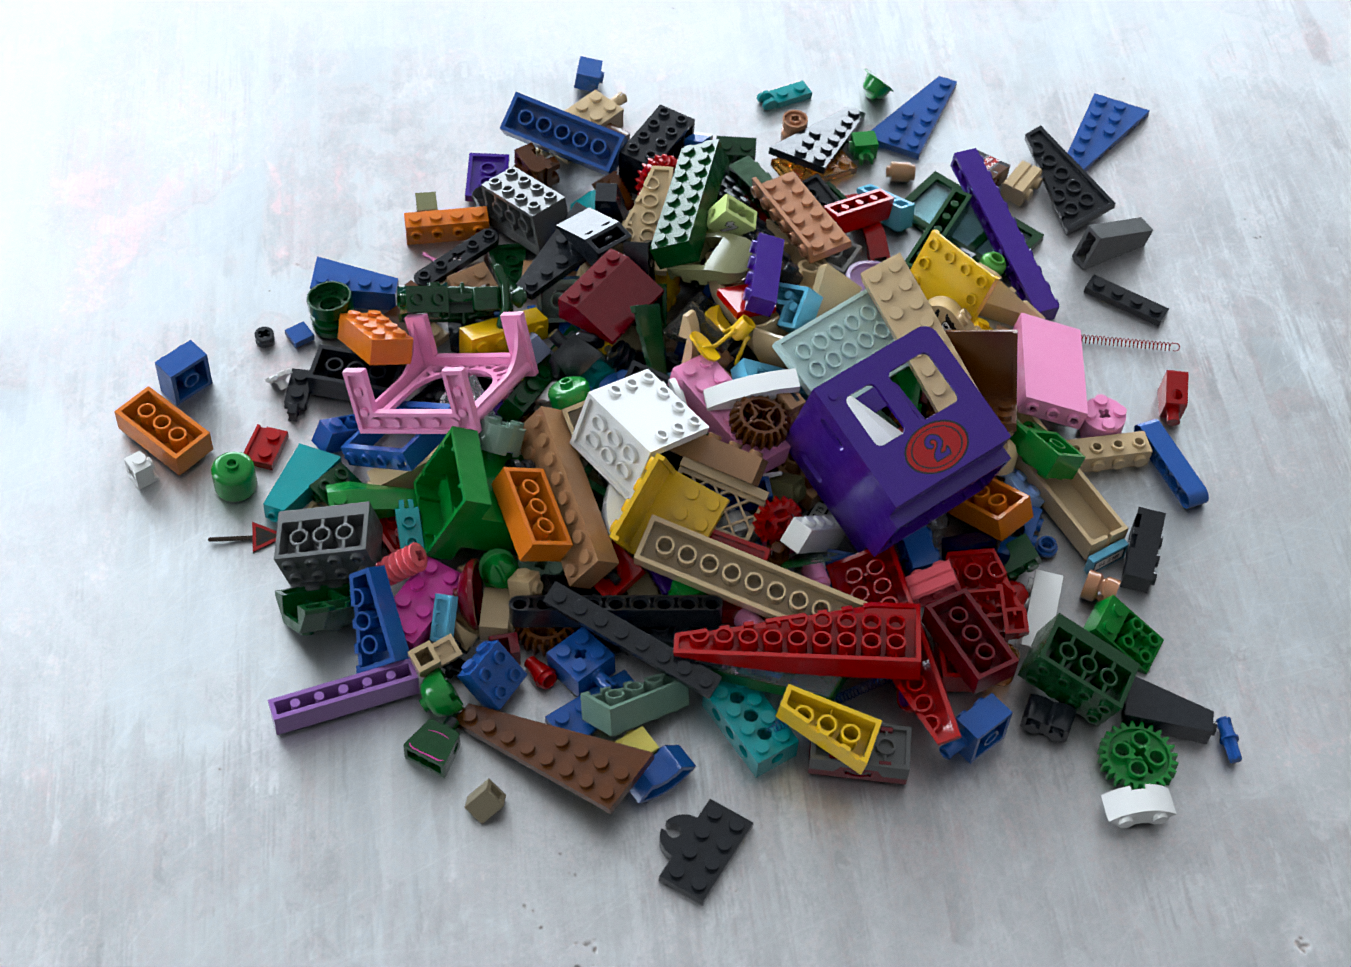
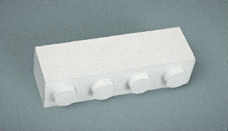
(813, 534)
(1040, 605)

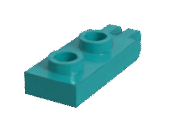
(408, 524)

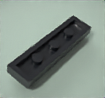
(1126, 300)

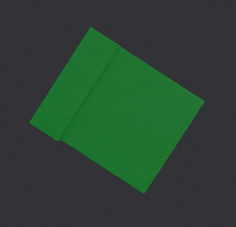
(458, 497)

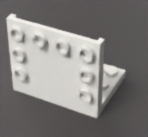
(630, 424)

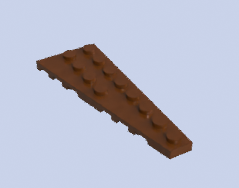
(576, 761)

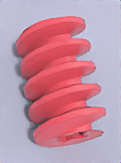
(404, 563)

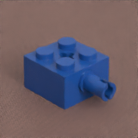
(582, 662)
(980, 729)

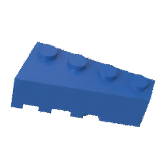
(376, 620)

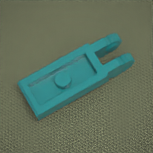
(784, 95)

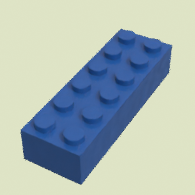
(563, 134)

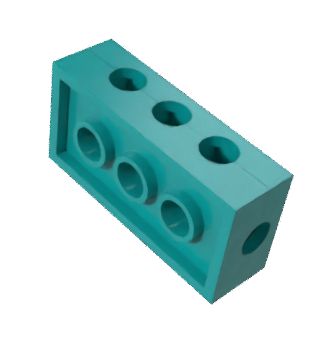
(743, 719)

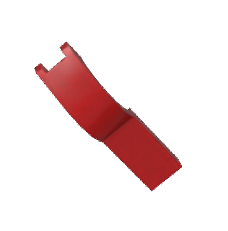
(875, 239)

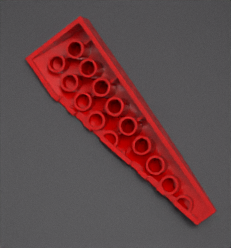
(884, 581)
(848, 642)

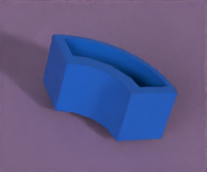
(664, 773)

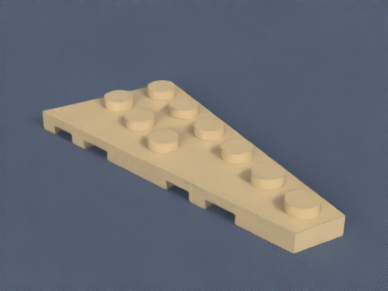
(648, 207)

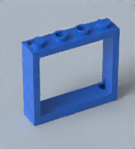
(360, 450)

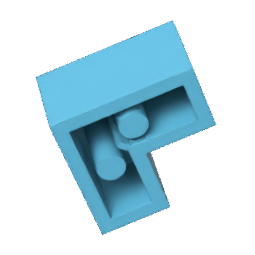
(797, 305)

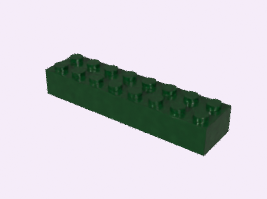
(686, 207)

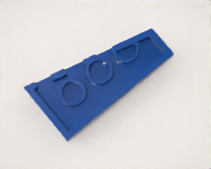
(570, 714)

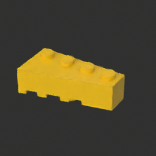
(487, 338)
(830, 725)

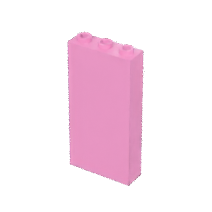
(1050, 371)

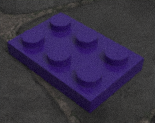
(482, 168)

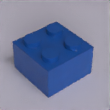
(183, 372)

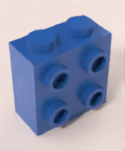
(492, 675)

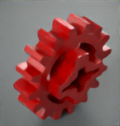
(775, 518)

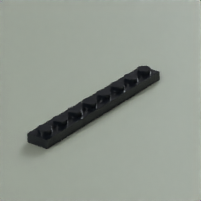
(632, 640)

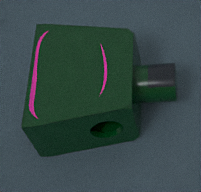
(434, 745)

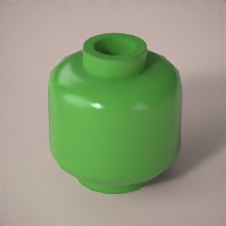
(994, 261)

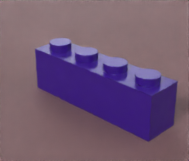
(763, 274)

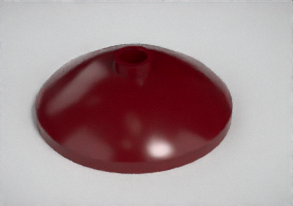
(470, 593)

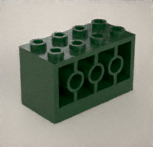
(1079, 669)

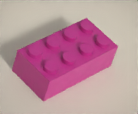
(417, 599)

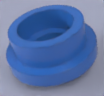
(1050, 544)

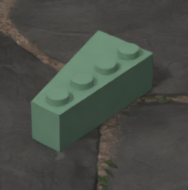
(633, 704)

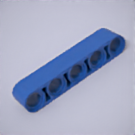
(1173, 465)

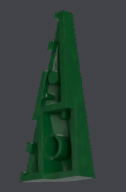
(650, 327)

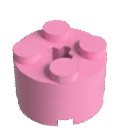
(1103, 417)

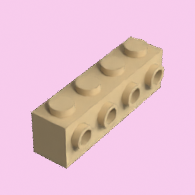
(1113, 451)

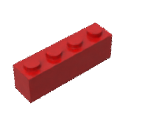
(861, 210)

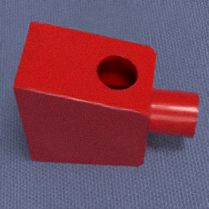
(1173, 396)

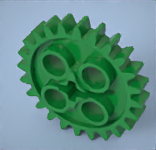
(1137, 756)

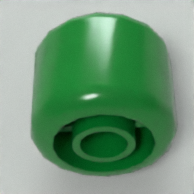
(568, 392)
(234, 476)

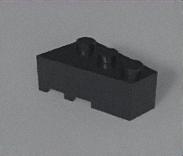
(610, 201)
(1142, 550)

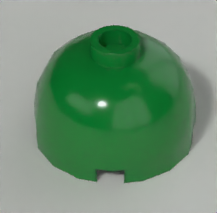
(439, 695)

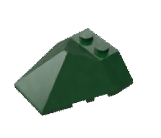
(315, 609)

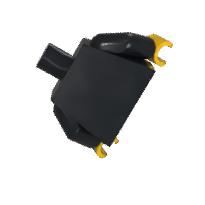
(574, 352)

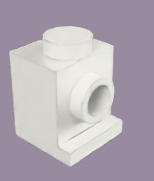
(141, 469)

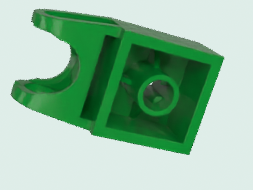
(1046, 451)

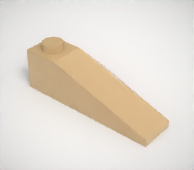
(1005, 305)

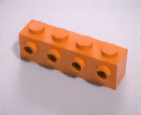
(445, 225)

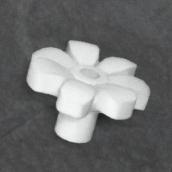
(280, 378)

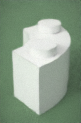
(1131, 807)

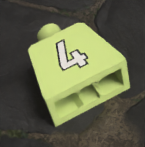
(731, 217)

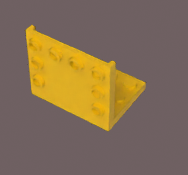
(949, 272)
(670, 497)

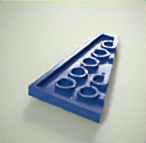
(912, 124)
(1102, 128)

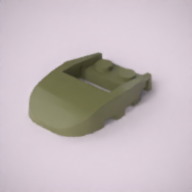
(725, 264)

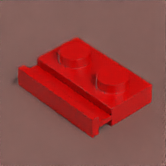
(266, 446)

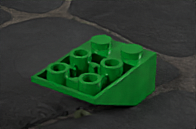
(1124, 631)

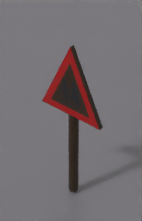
(261, 537)

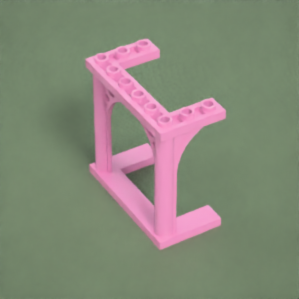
(427, 365)

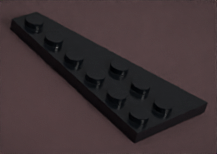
(1071, 189)
(553, 262)

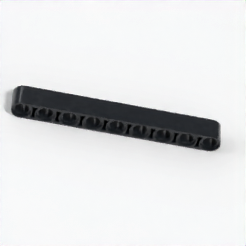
(638, 610)

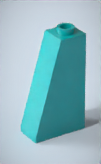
(292, 486)

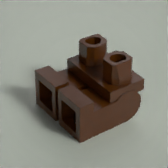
(537, 166)

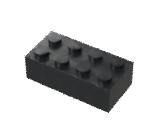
(326, 374)

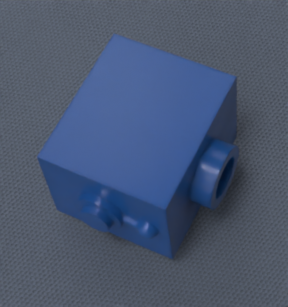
(589, 74)

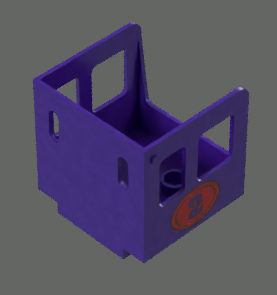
(917, 477)

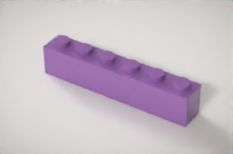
(343, 696)

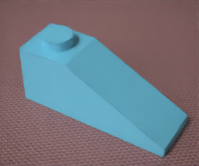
(901, 213)

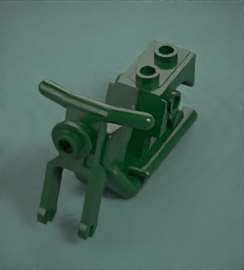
(460, 302)

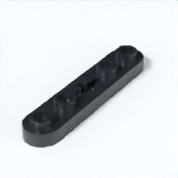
(468, 252)

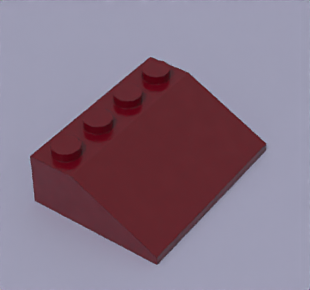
(604, 294)

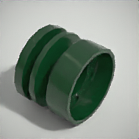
(325, 304)

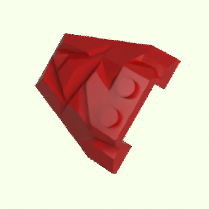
(989, 586)

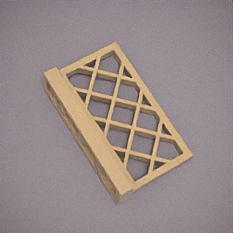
(728, 485)

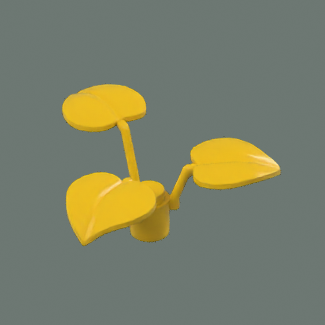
(738, 331)

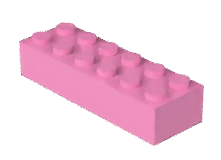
(702, 374)

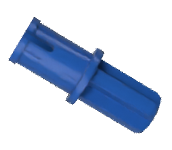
(1229, 739)

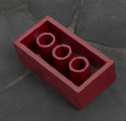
(970, 640)

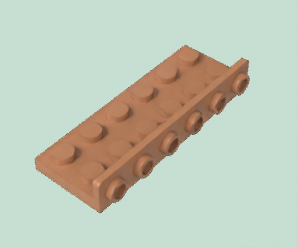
(800, 217)

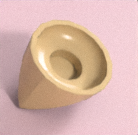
(464, 632)

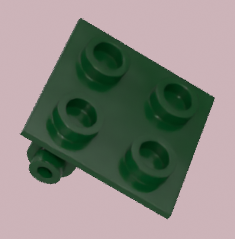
(337, 474)

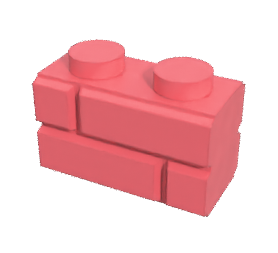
(933, 582)

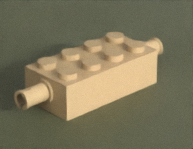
(597, 109)

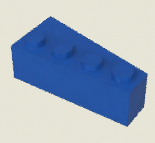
(367, 287)

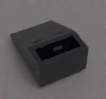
(594, 234)

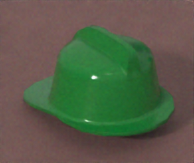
(875, 86)
(497, 567)

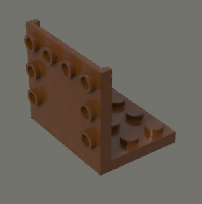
(992, 364)

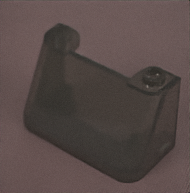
(700, 304)

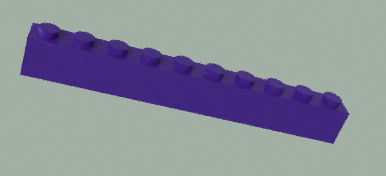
(1003, 232)

